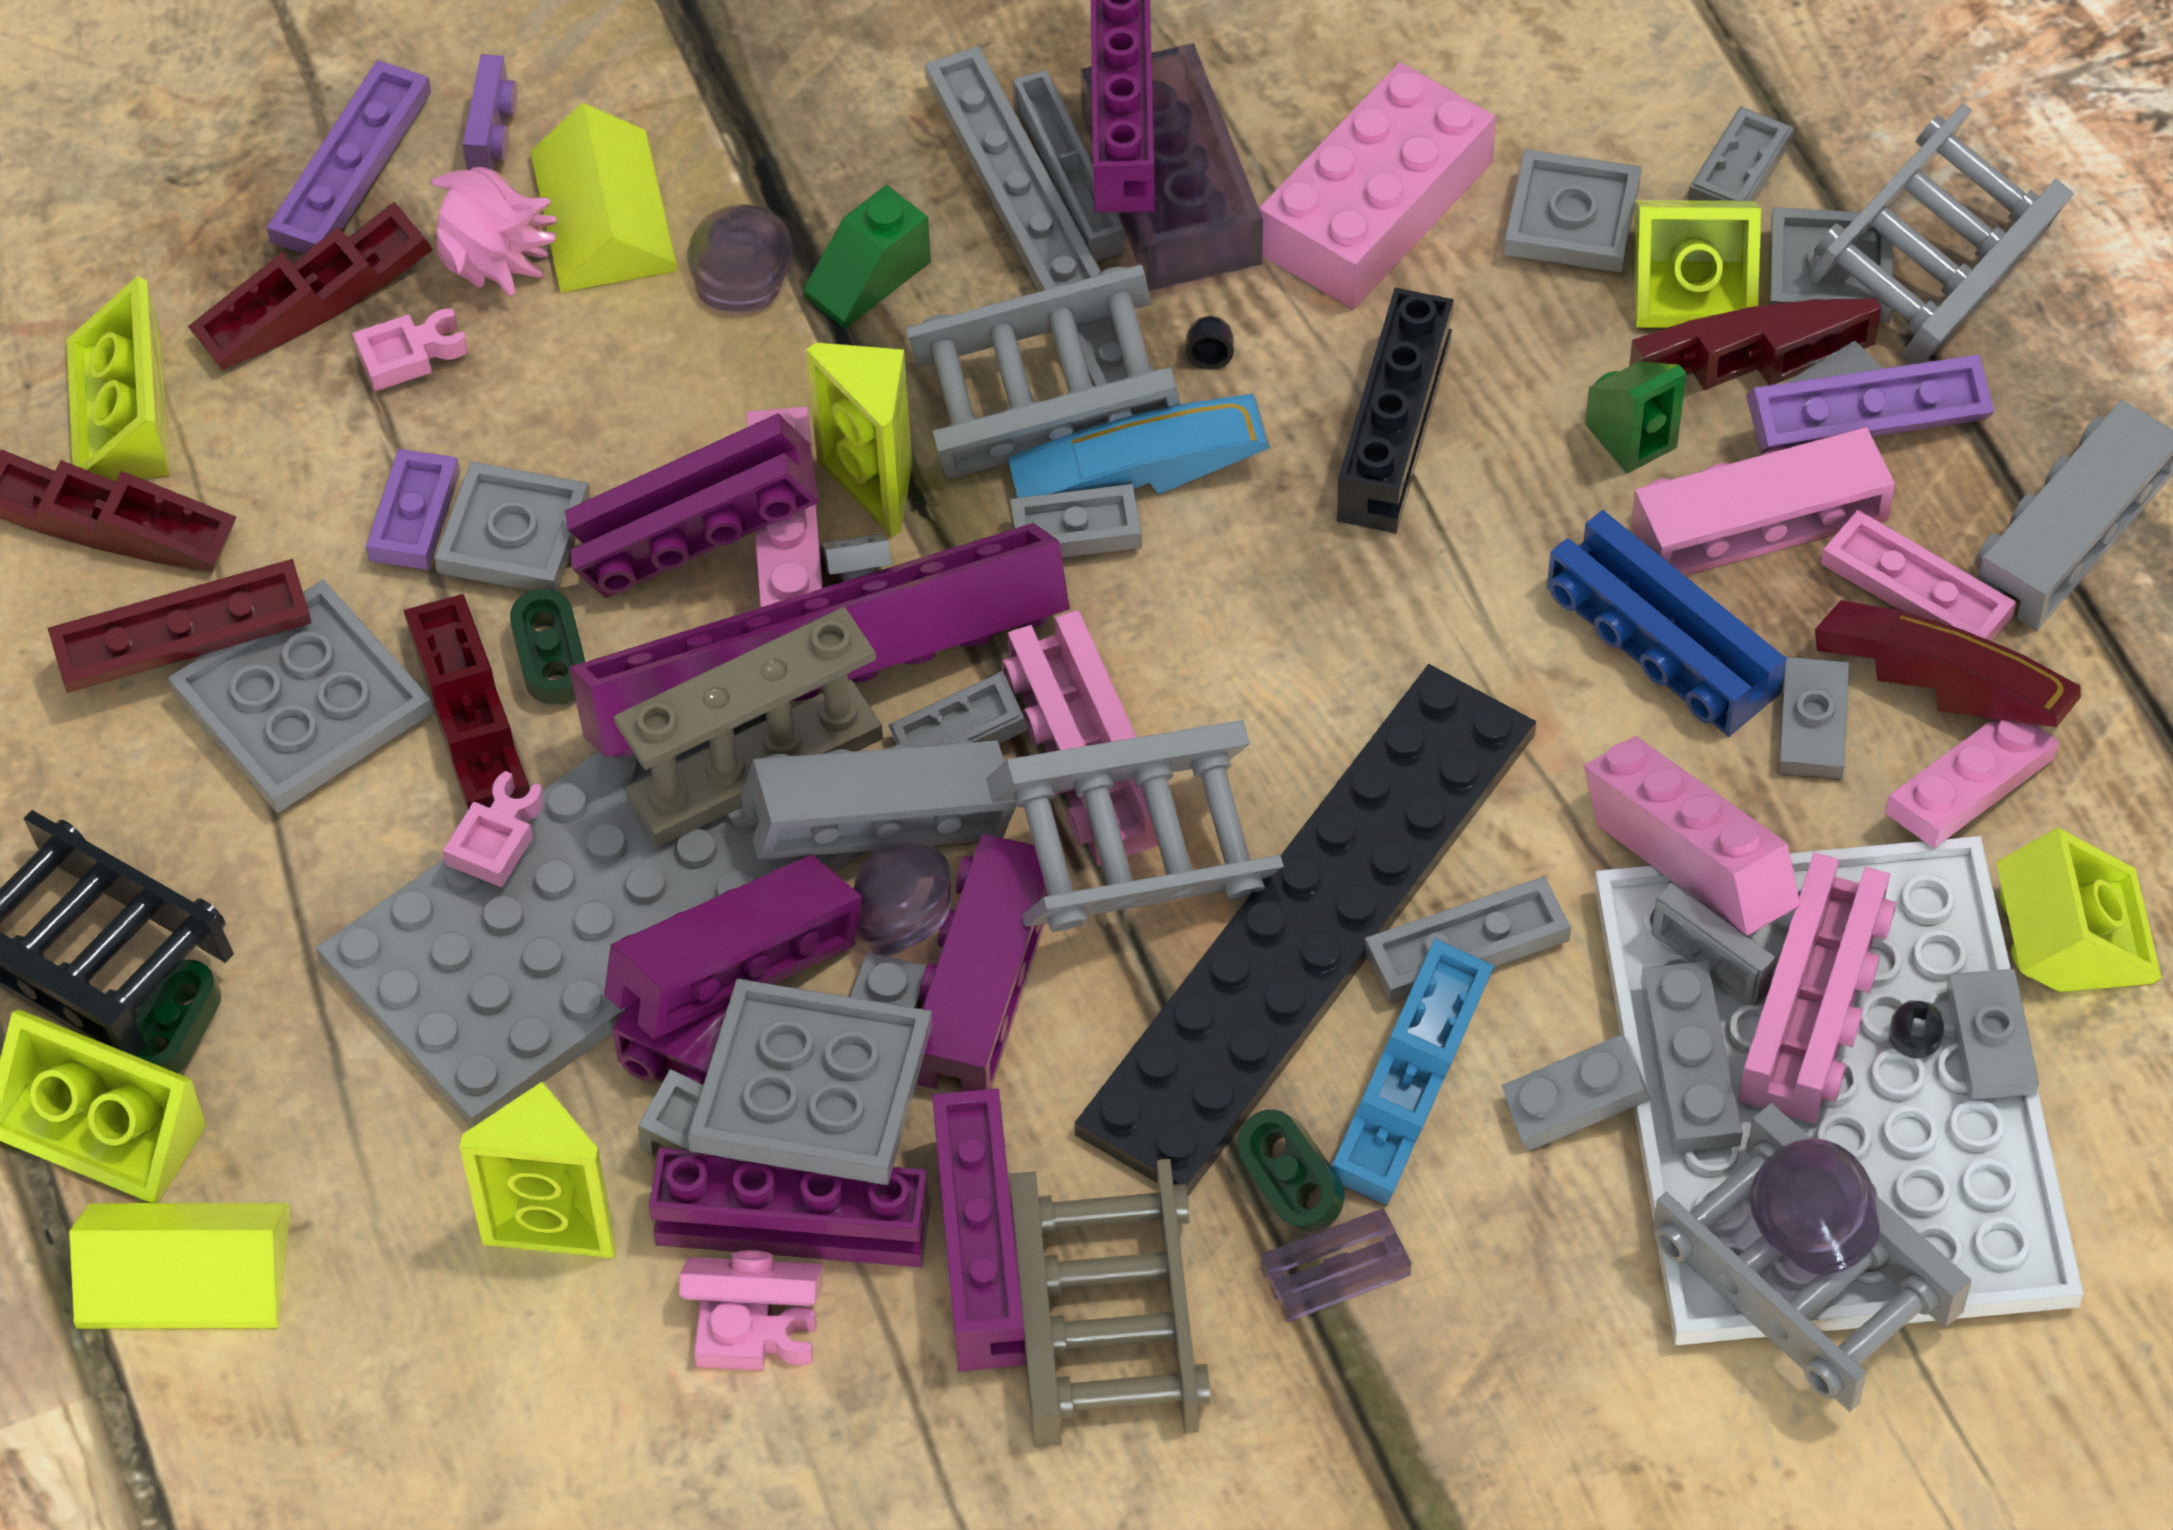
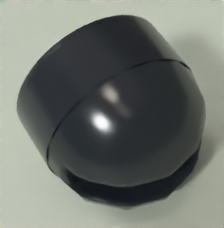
(1209, 343)
(1901, 1029)

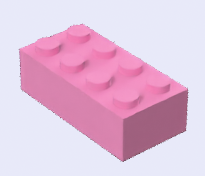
(1377, 185)

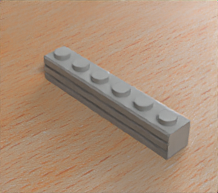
(1066, 162)

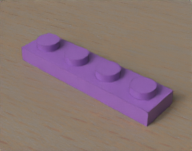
(350, 157)
(1877, 399)

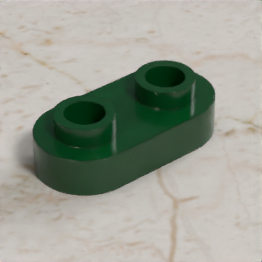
(547, 651)
(171, 1025)
(1294, 1173)

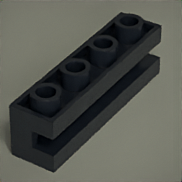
(1394, 410)

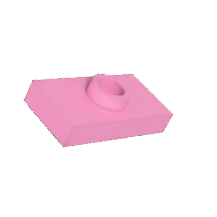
(751, 1278)

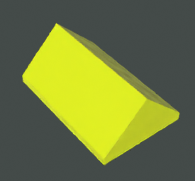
(603, 201)
(119, 388)
(863, 425)
(95, 1108)
(537, 1179)
(178, 1265)

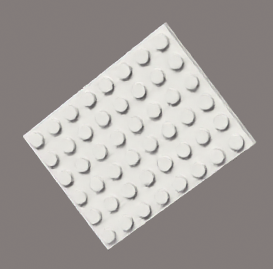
(1953, 1167)

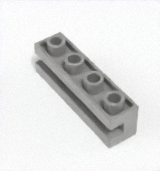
(2078, 512)
(874, 799)

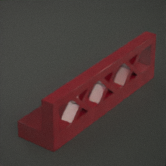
(179, 625)

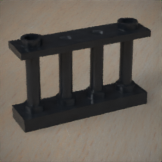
(65, 989)

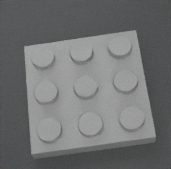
(302, 700)
(811, 1081)

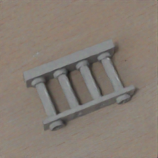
(1962, 284)
(988, 441)
(1150, 763)
(1923, 1274)

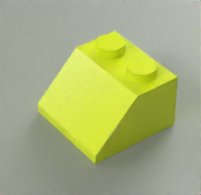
(1694, 259)
(2076, 916)

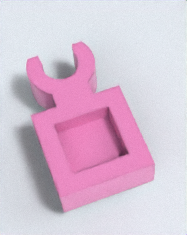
(402, 352)
(494, 838)
(742, 1333)

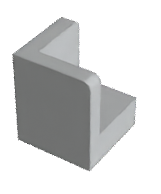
(670, 1114)

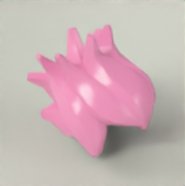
(489, 228)

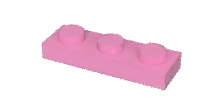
(1914, 578)
(1970, 779)

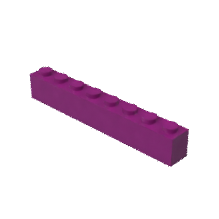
(901, 610)

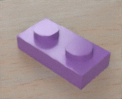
(492, 99)
(413, 509)

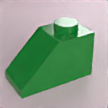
(869, 256)
(1637, 412)

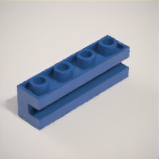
(1666, 624)

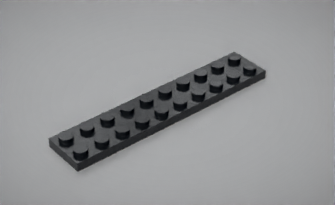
(1305, 934)

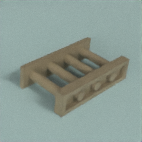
(710, 705)
(1050, 1336)

